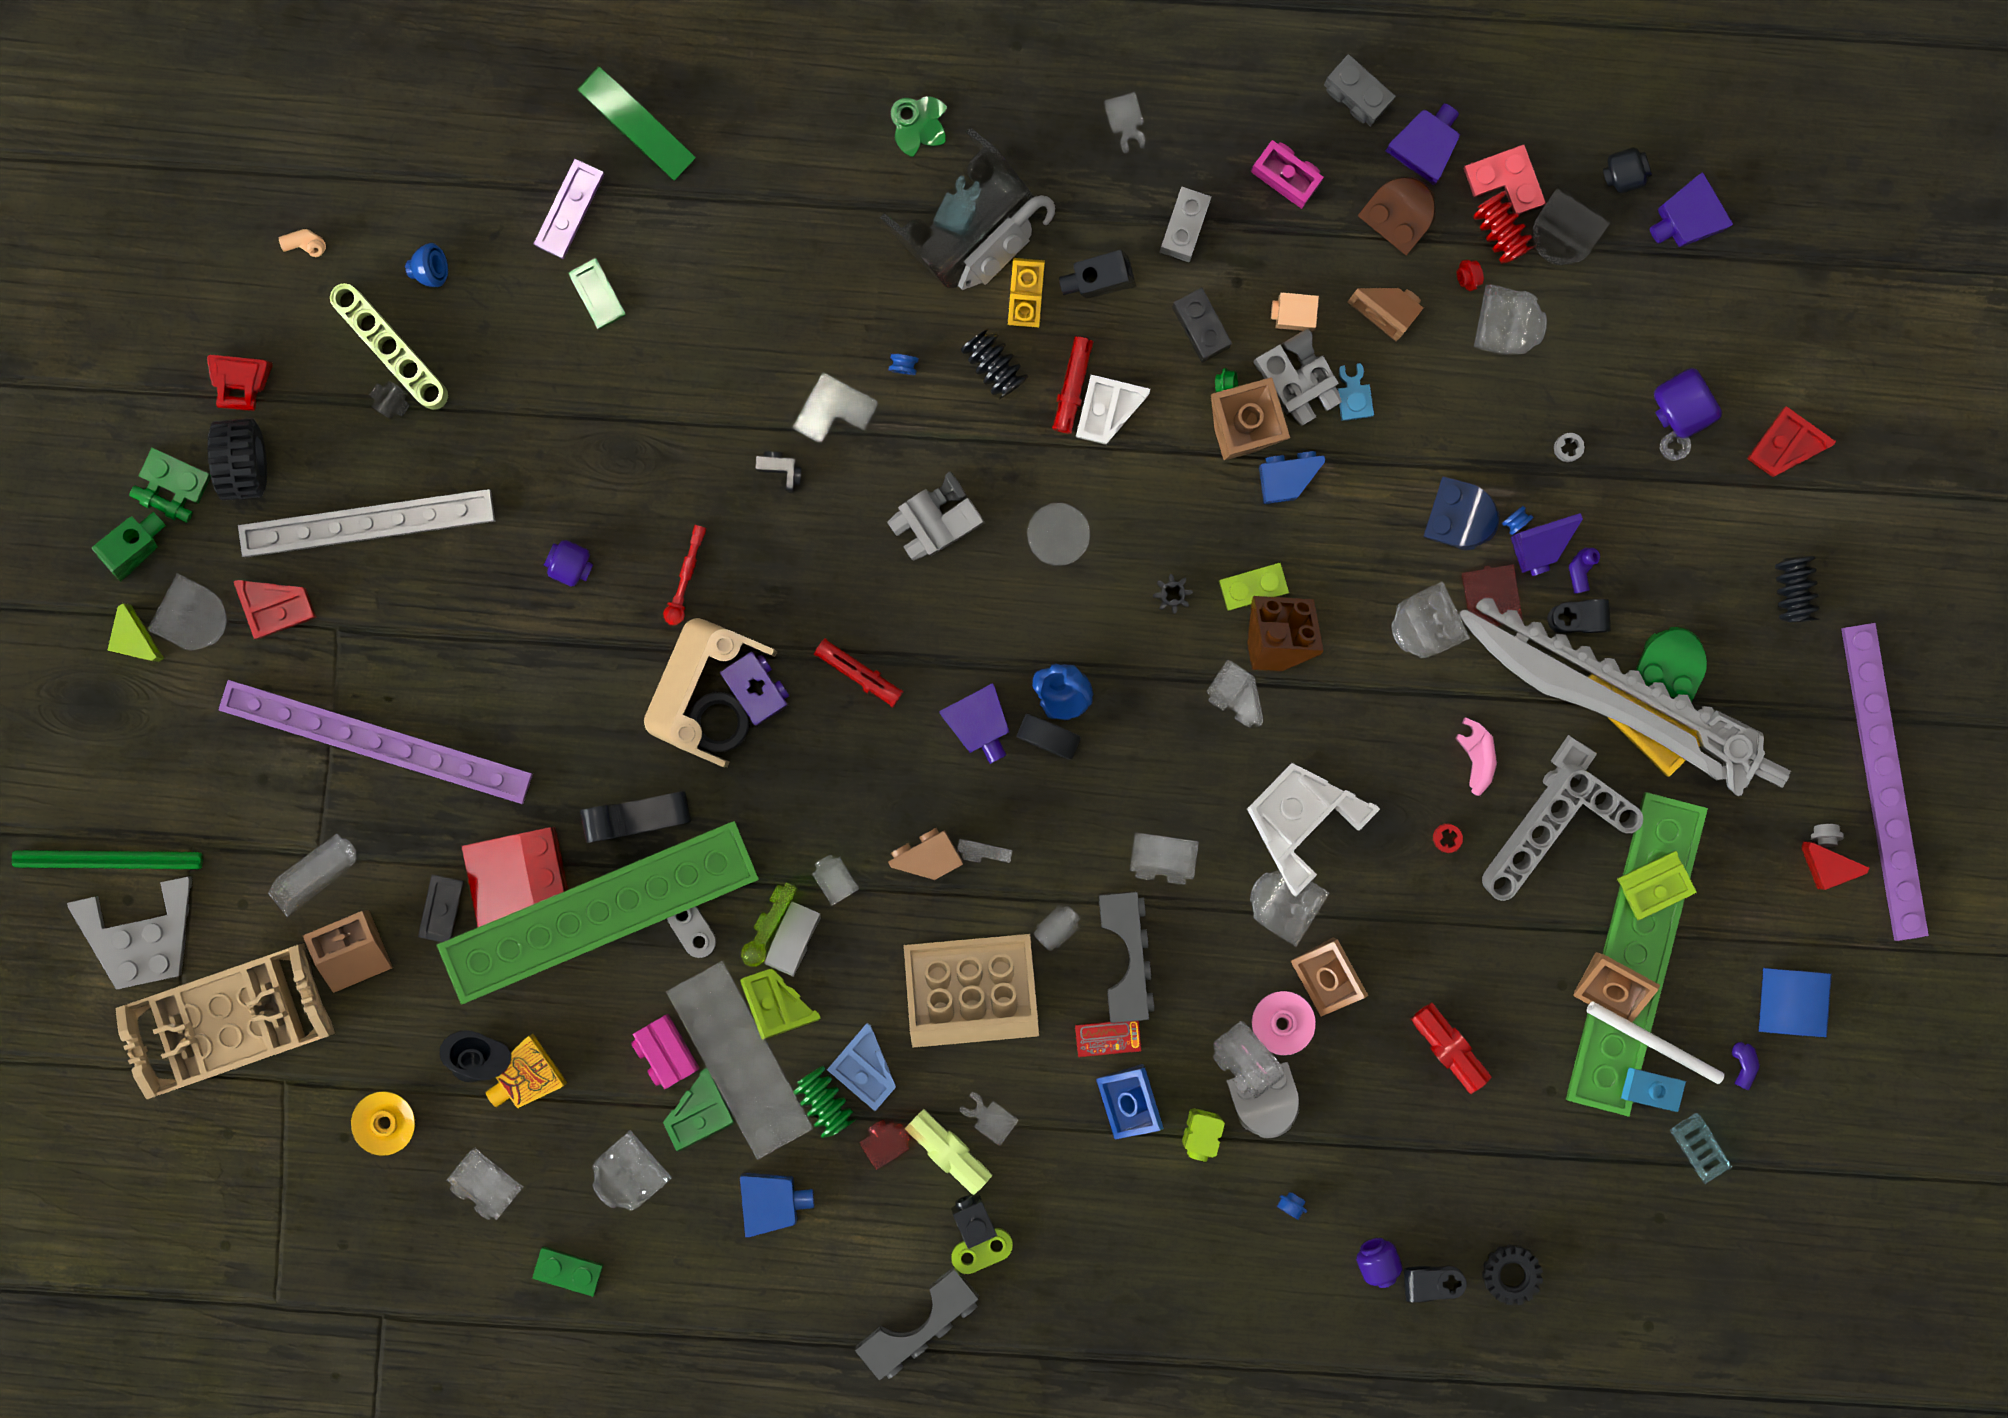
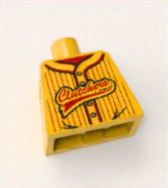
(527, 1077)

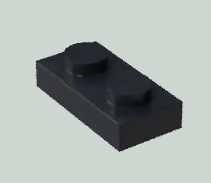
(441, 908)

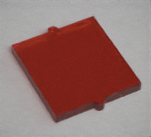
(1492, 583)

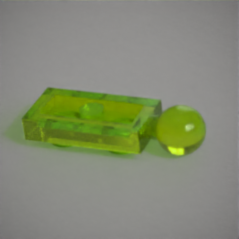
(754, 952)

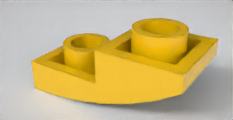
(1026, 292)

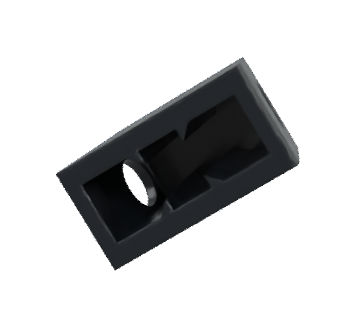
(1113, 275)

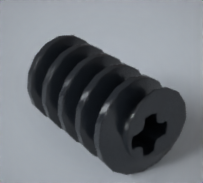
(993, 363)
(1797, 589)

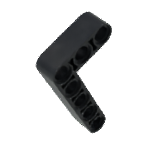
(635, 817)

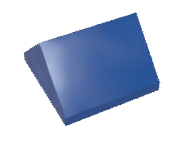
(1129, 1102)

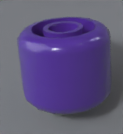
(1686, 404)

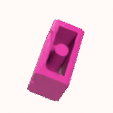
(665, 1052)

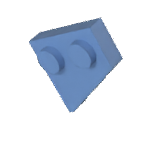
(864, 1069)

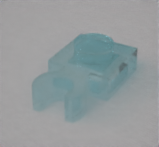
(958, 209)

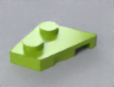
(775, 1005)

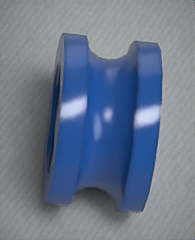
(903, 364)
(1517, 520)

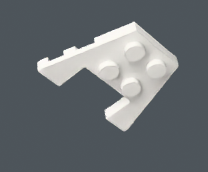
(1293, 810)

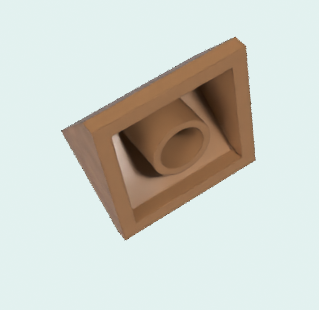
(1329, 977)
(1615, 987)

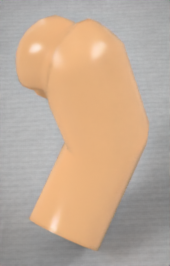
(305, 240)

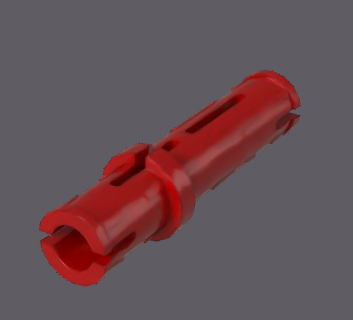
(1071, 391)
(889, 693)

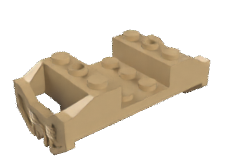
(224, 1021)

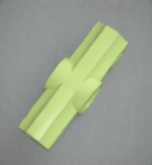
(948, 1152)

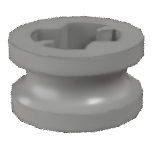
(1560, 442)

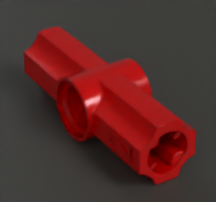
(1451, 1048)

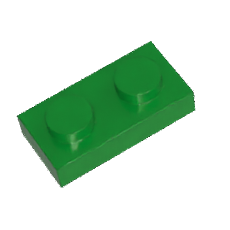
(567, 1271)

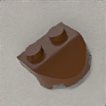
(1401, 211)

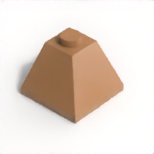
(1387, 308)
(1248, 418)

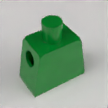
(117, 551)

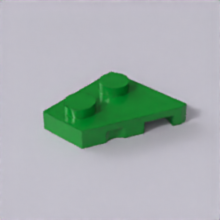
(698, 1114)

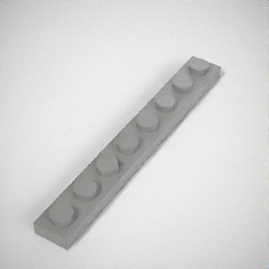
(366, 523)

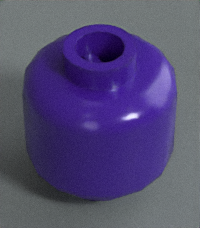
(568, 563)
(1379, 1262)

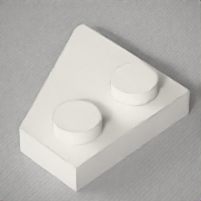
(1107, 408)

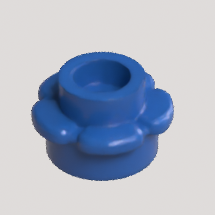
(1292, 1205)

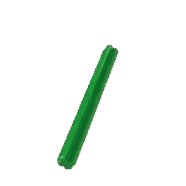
(107, 859)

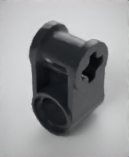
(1585, 617)
(1426, 1283)

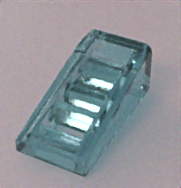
(1687, 1126)

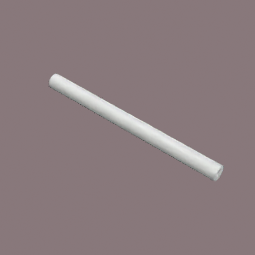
(1655, 1042)

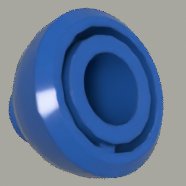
(428, 266)

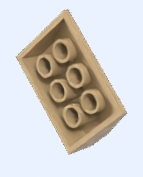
(971, 990)

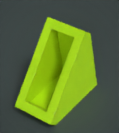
(131, 636)

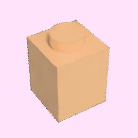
(1295, 311)

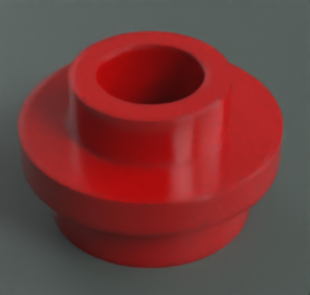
(1470, 274)

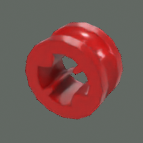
(1437, 836)

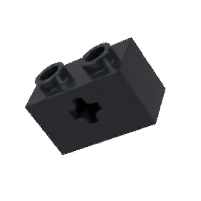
(1201, 325)

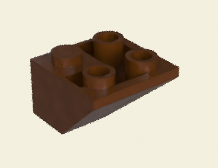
(1282, 632)

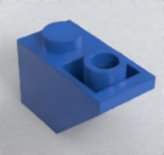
(1287, 479)

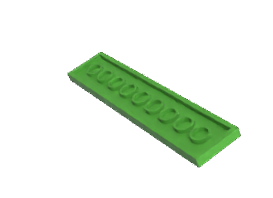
(597, 912)
(1641, 946)

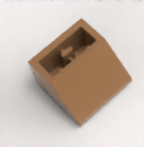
(928, 859)
(348, 951)

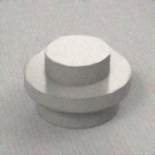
(1827, 835)

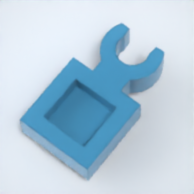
(1355, 397)

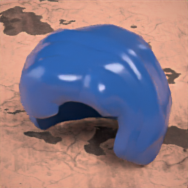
(1063, 691)

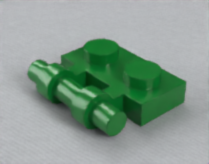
(174, 476)

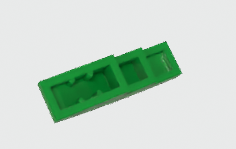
(636, 123)

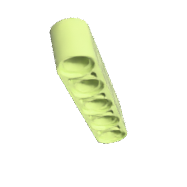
(378, 335)

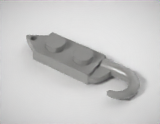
(1003, 243)

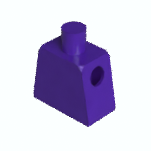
(1426, 143)
(1691, 214)
(979, 722)

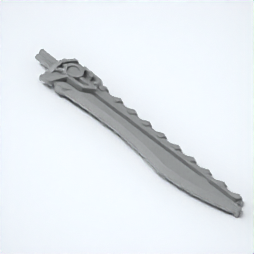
(1718, 734)

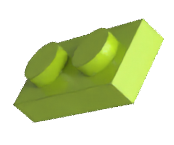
(1260, 582)

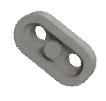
(694, 926)

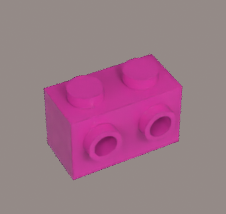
(1287, 173)

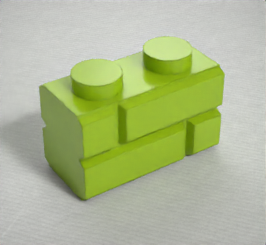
(1202, 1134)

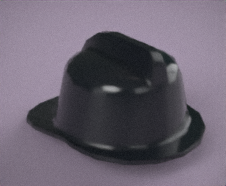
(474, 1056)

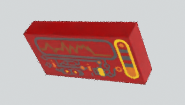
(1107, 1038)

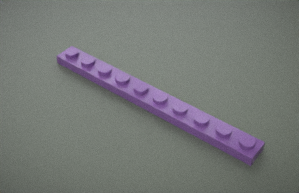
(375, 741)
(1884, 782)

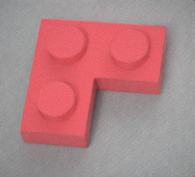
(1507, 170)

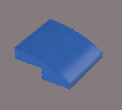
(1795, 1002)

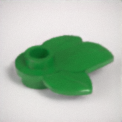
(921, 127)

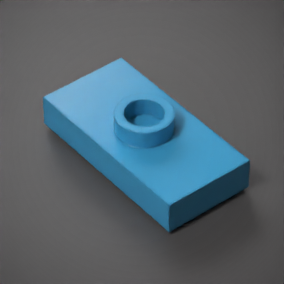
(1653, 1089)

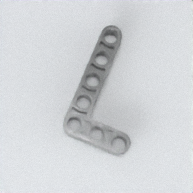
(1553, 826)

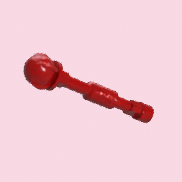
(674, 612)

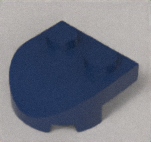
(1462, 515)

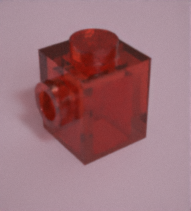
(885, 1142)

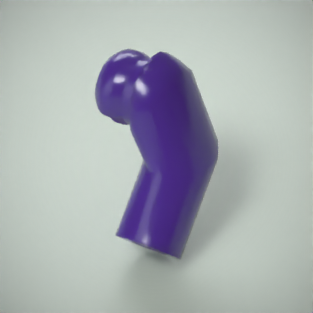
(1580, 567)
(1749, 1064)

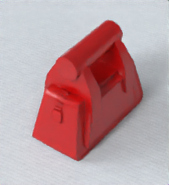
(238, 374)

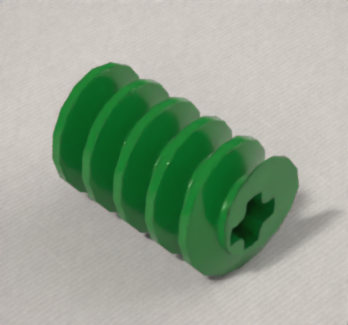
(823, 1102)

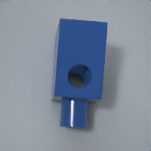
(771, 1202)

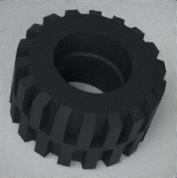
(237, 459)

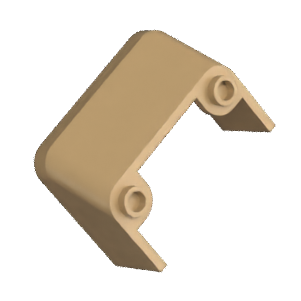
(665, 714)

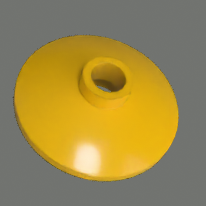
(367, 1127)

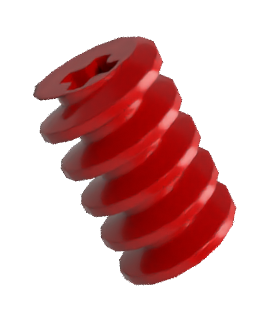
(1503, 228)

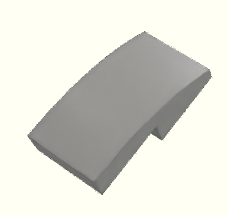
(792, 938)

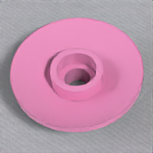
(1299, 1020)

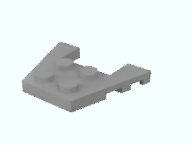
(141, 949)

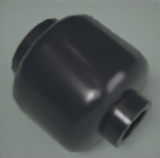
(1627, 170)

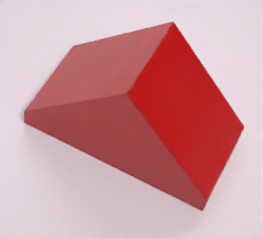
(1829, 867)

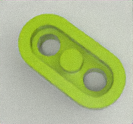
(982, 1253)

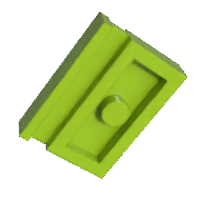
(1656, 885)

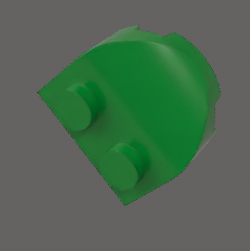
(1674, 659)

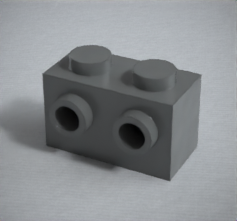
(1358, 91)

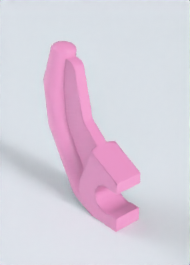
(1482, 754)

